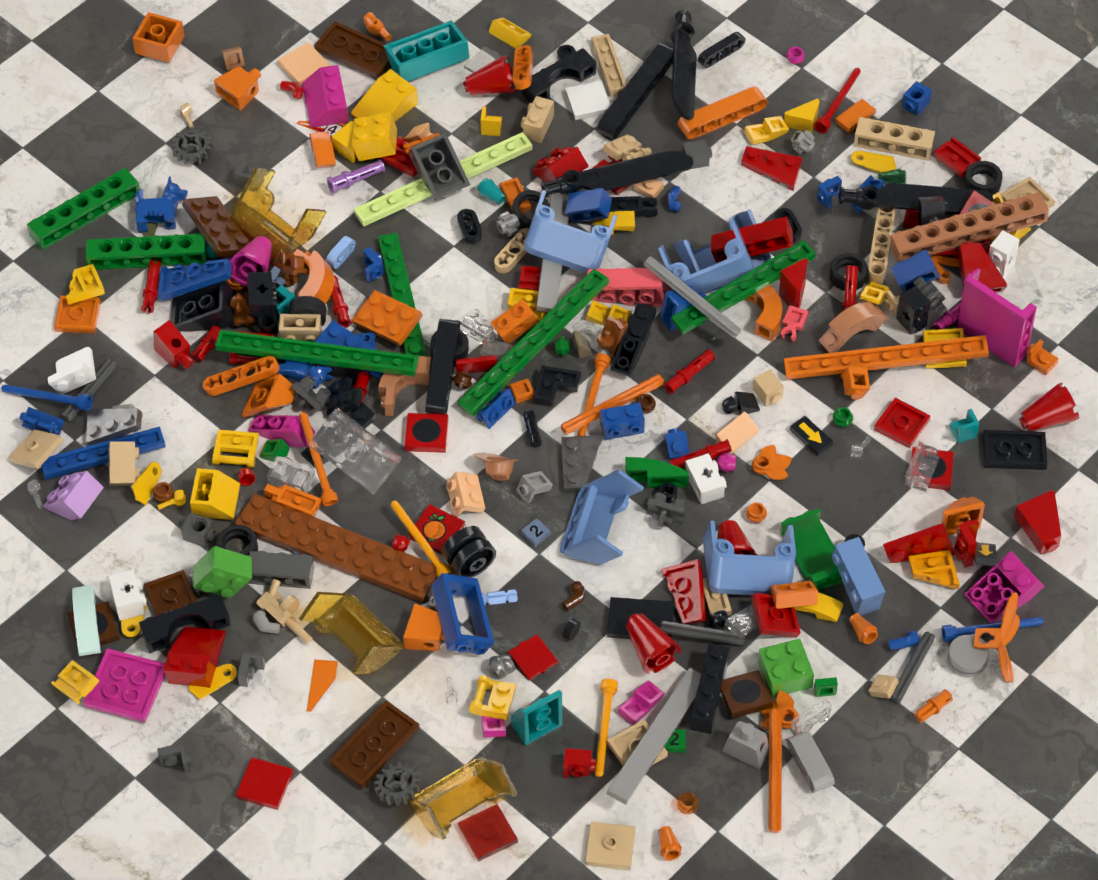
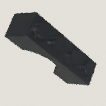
(576, 66)
(209, 613)
(709, 688)

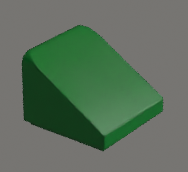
(273, 449)

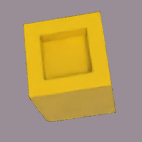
(490, 124)

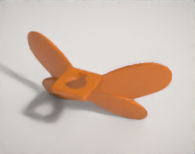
(1002, 636)

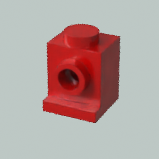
(578, 763)

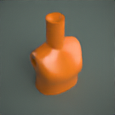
(376, 26)

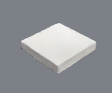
(587, 100)

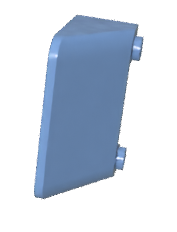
(703, 257)

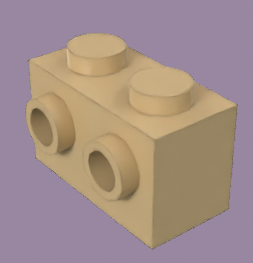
(538, 119)
(300, 326)
(122, 463)

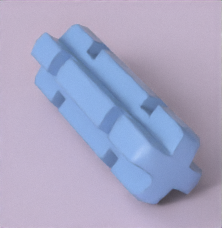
(500, 597)

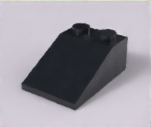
(204, 308)

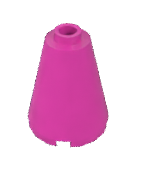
(251, 258)

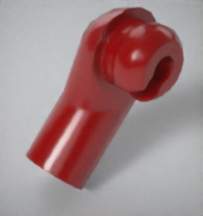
(294, 87)

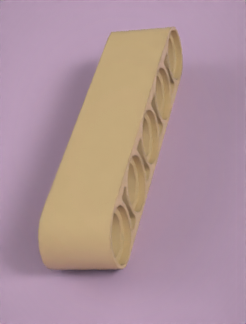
(880, 245)

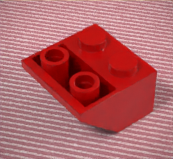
(560, 162)

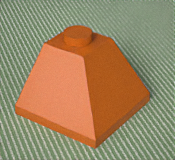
(269, 395)
(960, 511)

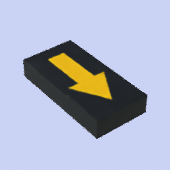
(811, 435)
(985, 554)

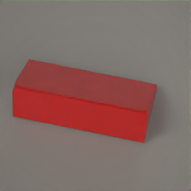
(475, 364)

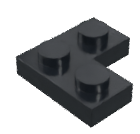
(552, 379)
(344, 397)

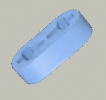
(341, 252)

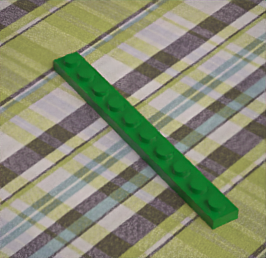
(533, 342)
(317, 353)

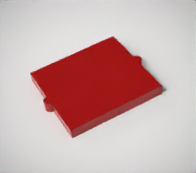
(533, 657)

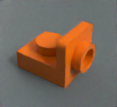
(1040, 358)

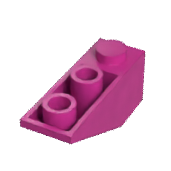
(280, 427)

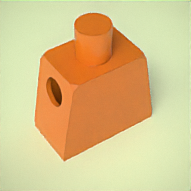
(238, 86)
(423, 630)

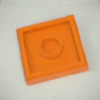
(77, 317)

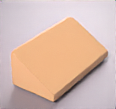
(738, 431)

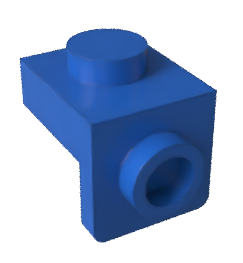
(827, 190)
(374, 263)
(676, 443)

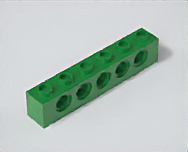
(83, 208)
(138, 251)

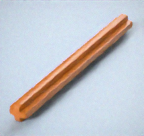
(616, 401)
(775, 770)

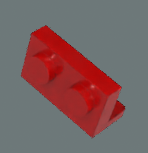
(966, 542)

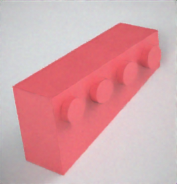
(632, 286)

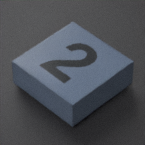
(536, 532)

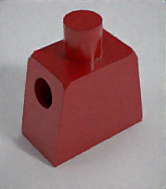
(172, 346)

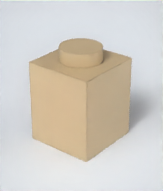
(768, 388)

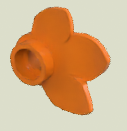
(774, 463)
(784, 703)

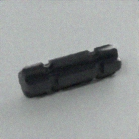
(532, 429)

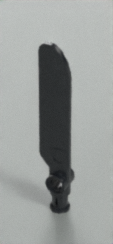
(683, 65)
(620, 173)
(906, 196)

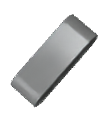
(810, 761)

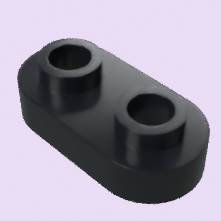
(469, 228)
(797, 230)

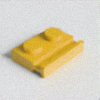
(75, 681)

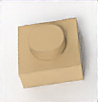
(883, 686)

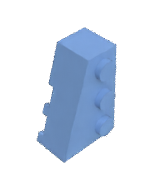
(858, 576)

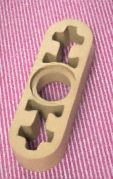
(505, 254)

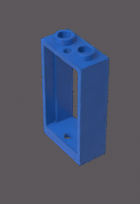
(443, 589)

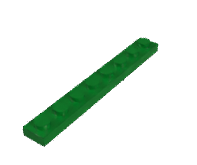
(744, 286)
(400, 288)

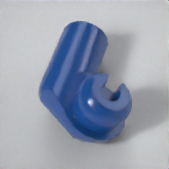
(673, 205)
(910, 640)

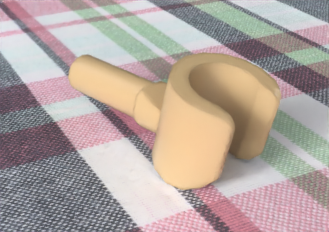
(185, 111)

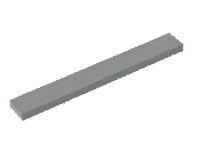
(551, 271)
(655, 738)

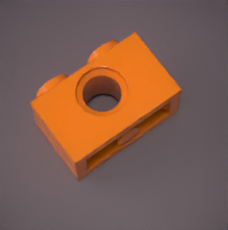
(514, 321)

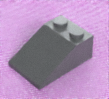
(439, 166)

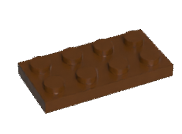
(353, 49)
(216, 225)
(374, 744)

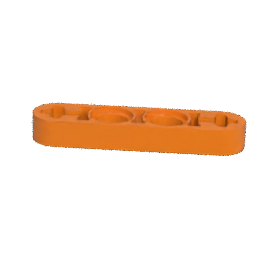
(522, 67)
(241, 378)

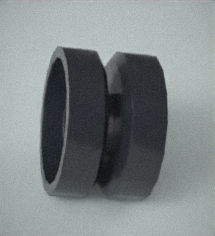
(468, 552)

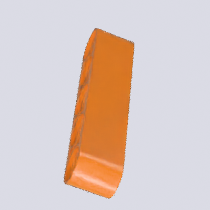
(723, 112)

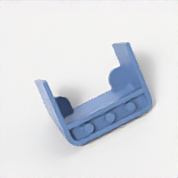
(565, 243)
(719, 274)
(593, 517)
(746, 573)

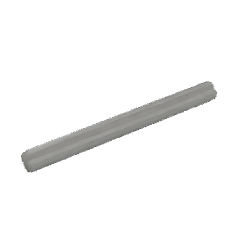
(692, 297)

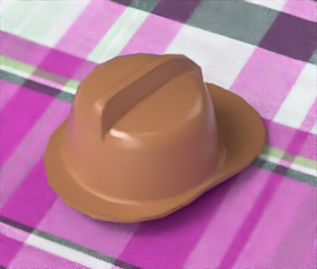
(497, 466)

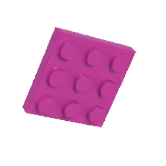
(126, 685)

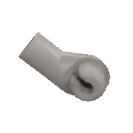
(264, 625)

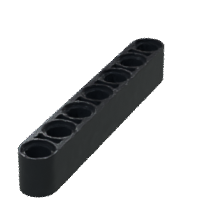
(636, 91)

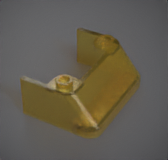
(255, 215)
(355, 628)
(460, 793)

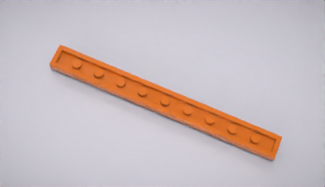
(887, 357)

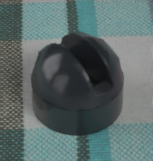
(729, 405)

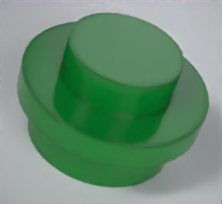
(562, 346)
(842, 417)

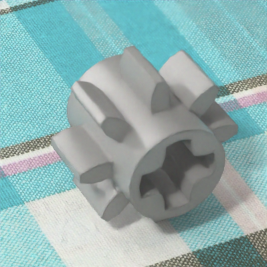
(803, 141)
(507, 223)

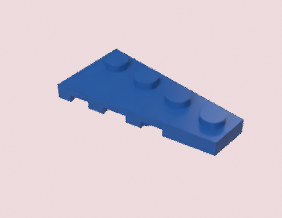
(186, 279)
(338, 335)

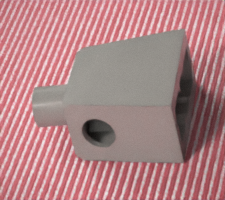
(747, 744)

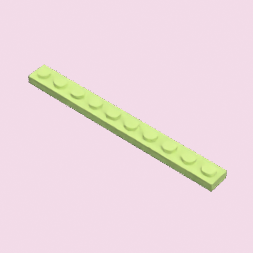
(418, 191)

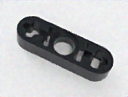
(721, 49)

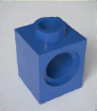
(916, 98)

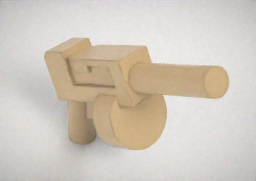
(283, 611)

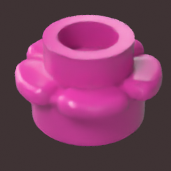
(795, 55)

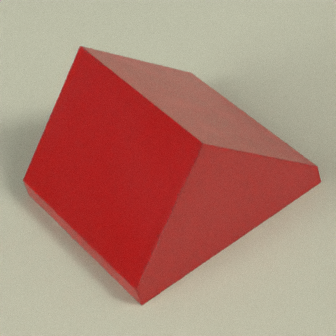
(793, 283)

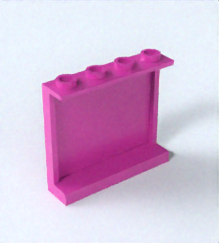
(1003, 323)

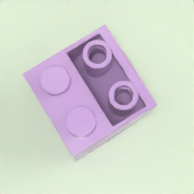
(73, 495)

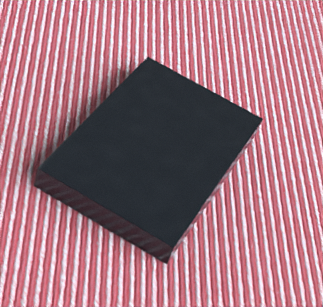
(1014, 449)
(623, 608)

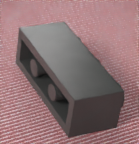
(289, 569)

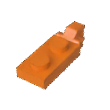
(293, 499)

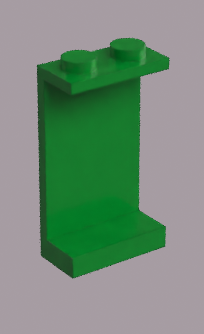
(813, 549)

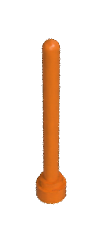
(601, 363)
(328, 496)

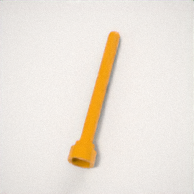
(440, 567)
(608, 689)

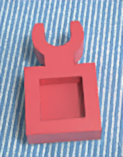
(794, 320)

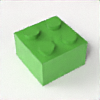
(222, 572)
(785, 667)

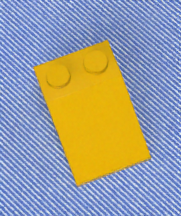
(386, 95)

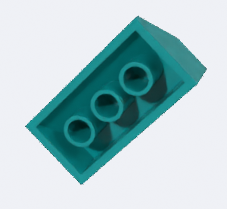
(427, 51)

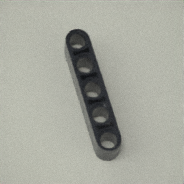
(442, 366)

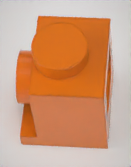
(855, 382)

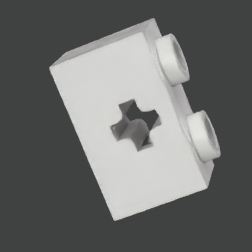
(1004, 252)
(705, 478)
(126, 594)

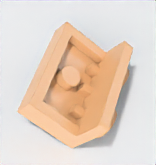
(465, 493)

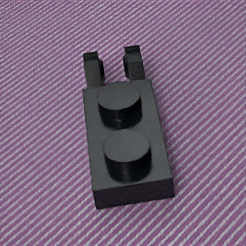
(635, 204)

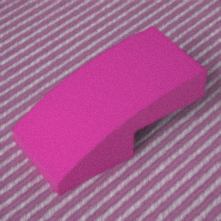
(641, 703)

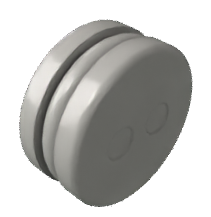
(966, 659)

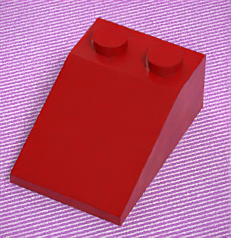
(194, 657)

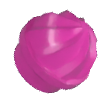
(726, 462)

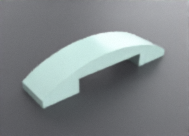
(86, 620)

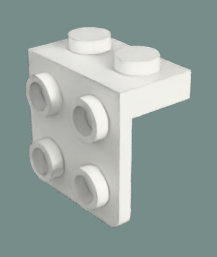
(73, 371)

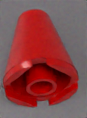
(491, 79)
(1050, 410)
(733, 533)
(651, 643)

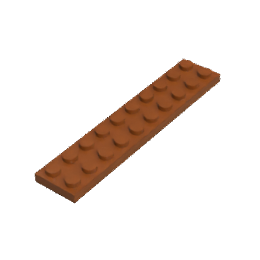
(339, 548)

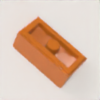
(794, 594)

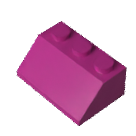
(325, 97)

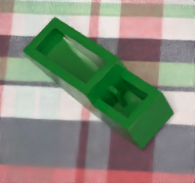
(655, 472)

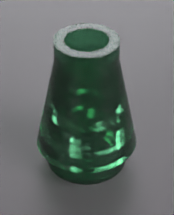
(893, 176)

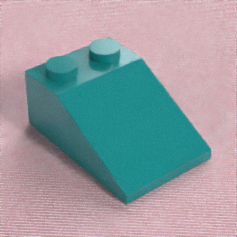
(538, 718)

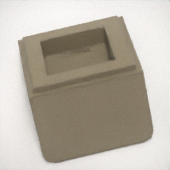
(581, 345)

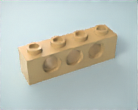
(894, 138)

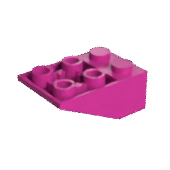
(998, 584)

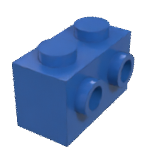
(588, 205)
(914, 267)
(622, 421)

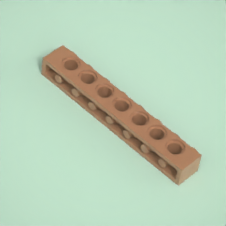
(970, 226)

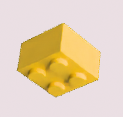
(374, 136)

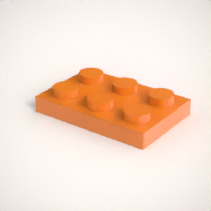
(387, 317)

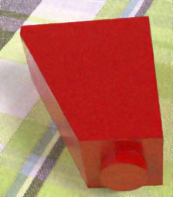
(973, 256)
(1040, 521)

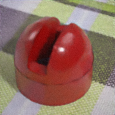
(246, 476)
(400, 543)

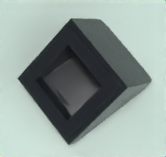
(746, 402)

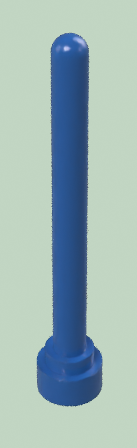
(82, 401)
(951, 632)

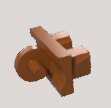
(291, 266)
(240, 305)
(612, 334)

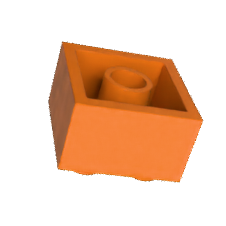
(158, 37)

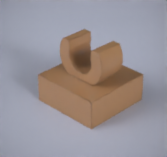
(233, 58)

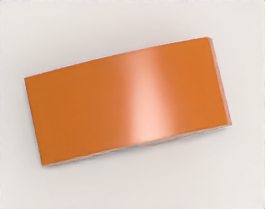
(323, 149)

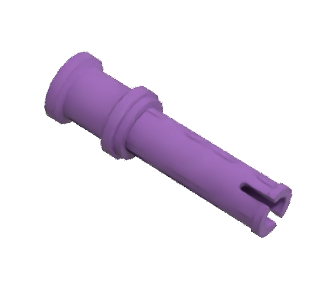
(347, 178)

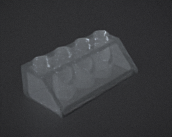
(355, 451)

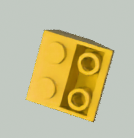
(214, 495)

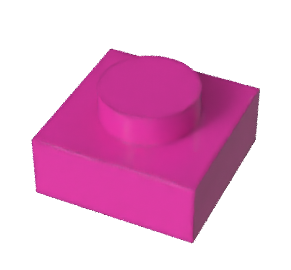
(493, 727)

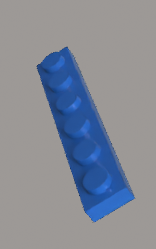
(99, 453)

